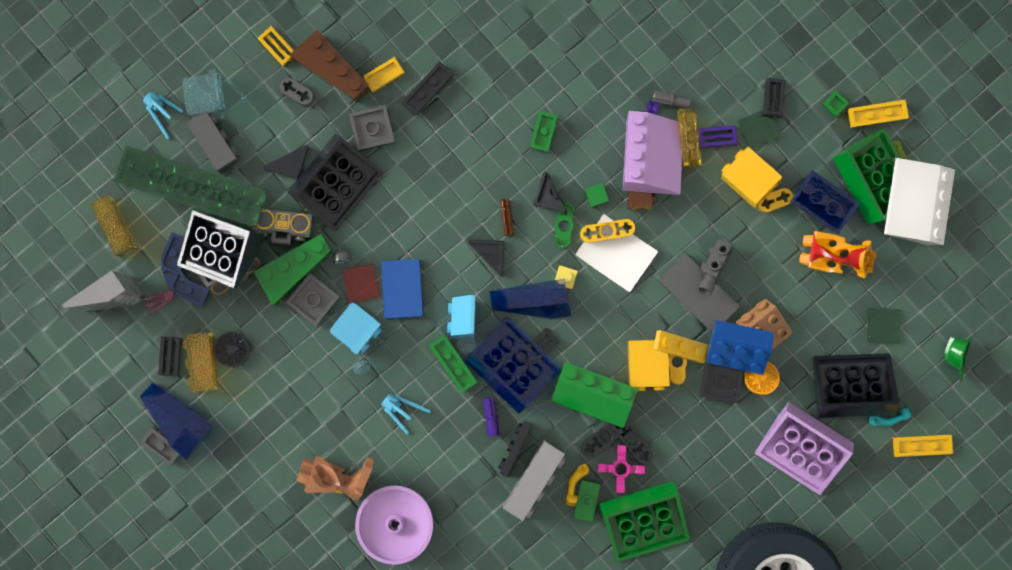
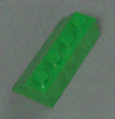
(594, 395)

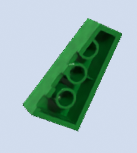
(290, 269)

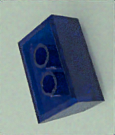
(824, 202)

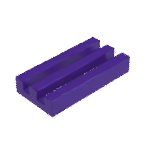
(713, 137)

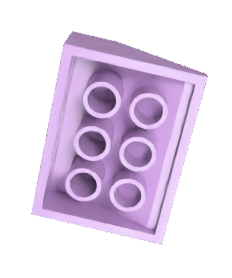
(652, 154)
(805, 448)

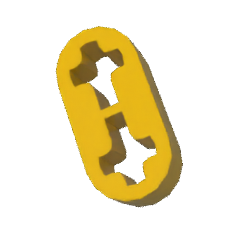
(776, 204)

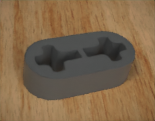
(294, 95)

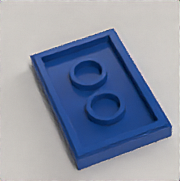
(402, 288)

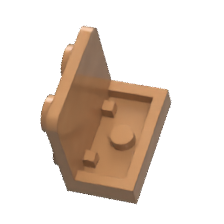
(768, 318)

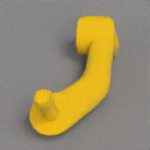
(580, 472)

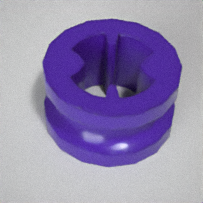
(652, 107)

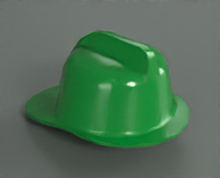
(956, 353)

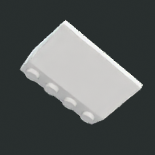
(919, 202)

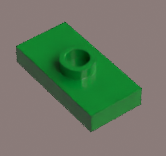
(586, 500)

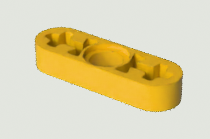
(622, 233)

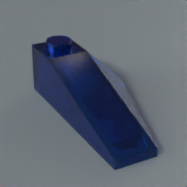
(538, 299)
(176, 421)

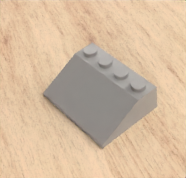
(108, 292)

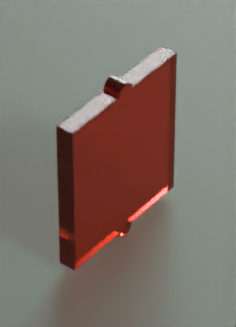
(360, 283)

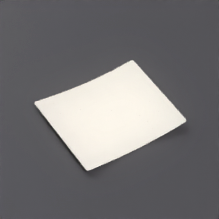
(618, 259)

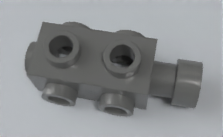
(714, 266)

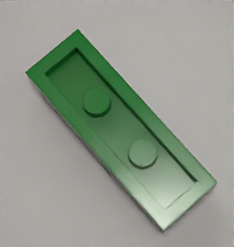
(453, 363)

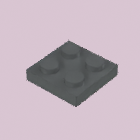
(371, 128)
(313, 299)

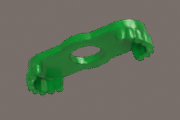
(562, 238)

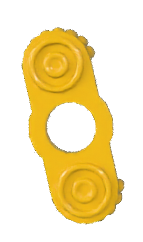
(677, 375)

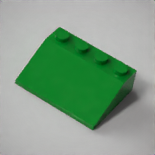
(869, 173)
(645, 521)

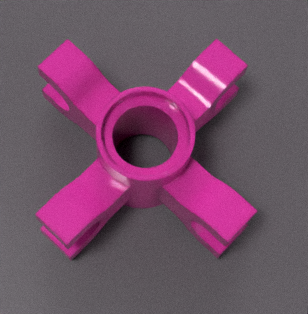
(620, 478)

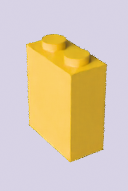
(751, 177)
(647, 366)

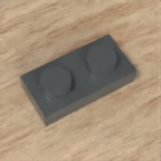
(159, 446)

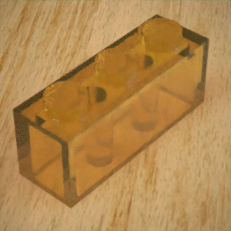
(113, 226)
(200, 362)

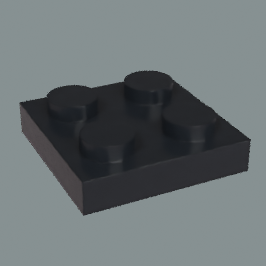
(721, 383)

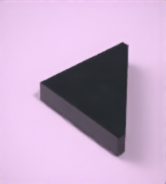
(290, 164)
(548, 197)
(491, 252)

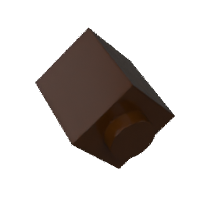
(640, 200)

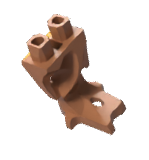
(326, 477)

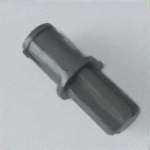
(671, 99)

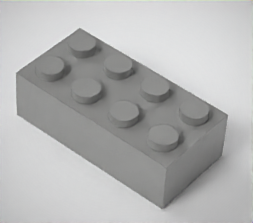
(533, 480)

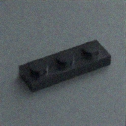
(427, 88)
(514, 447)

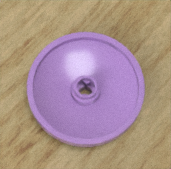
(375, 526)

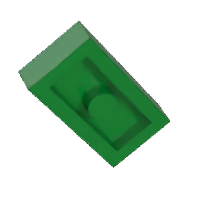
(543, 131)

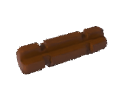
(507, 217)

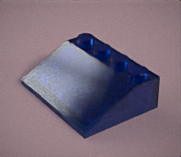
(506, 371)

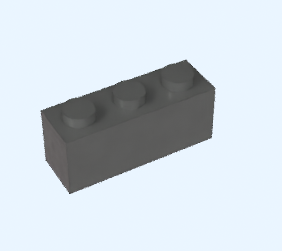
(213, 141)

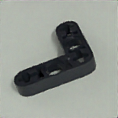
(615, 433)

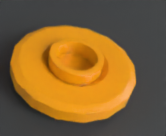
(764, 383)

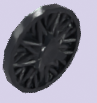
(231, 349)

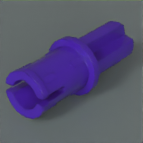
(491, 417)

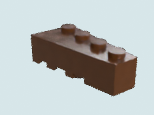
(325, 62)

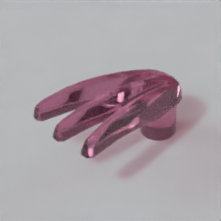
(165, 297)

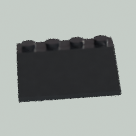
(335, 182)
(219, 248)
(855, 385)

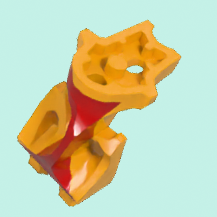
(859, 257)

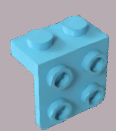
(356, 329)

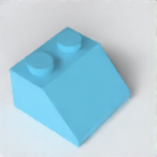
(463, 317)

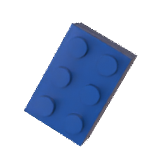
(739, 347)

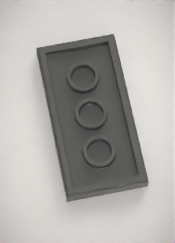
(682, 283)

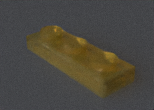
(689, 137)

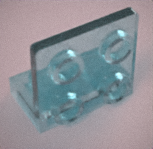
(203, 93)

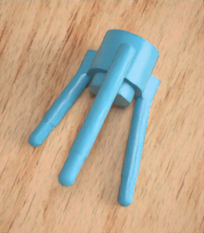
(154, 103)
(392, 403)

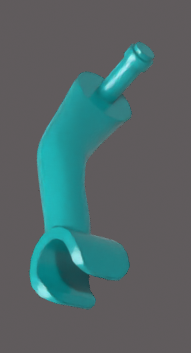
(905, 414)

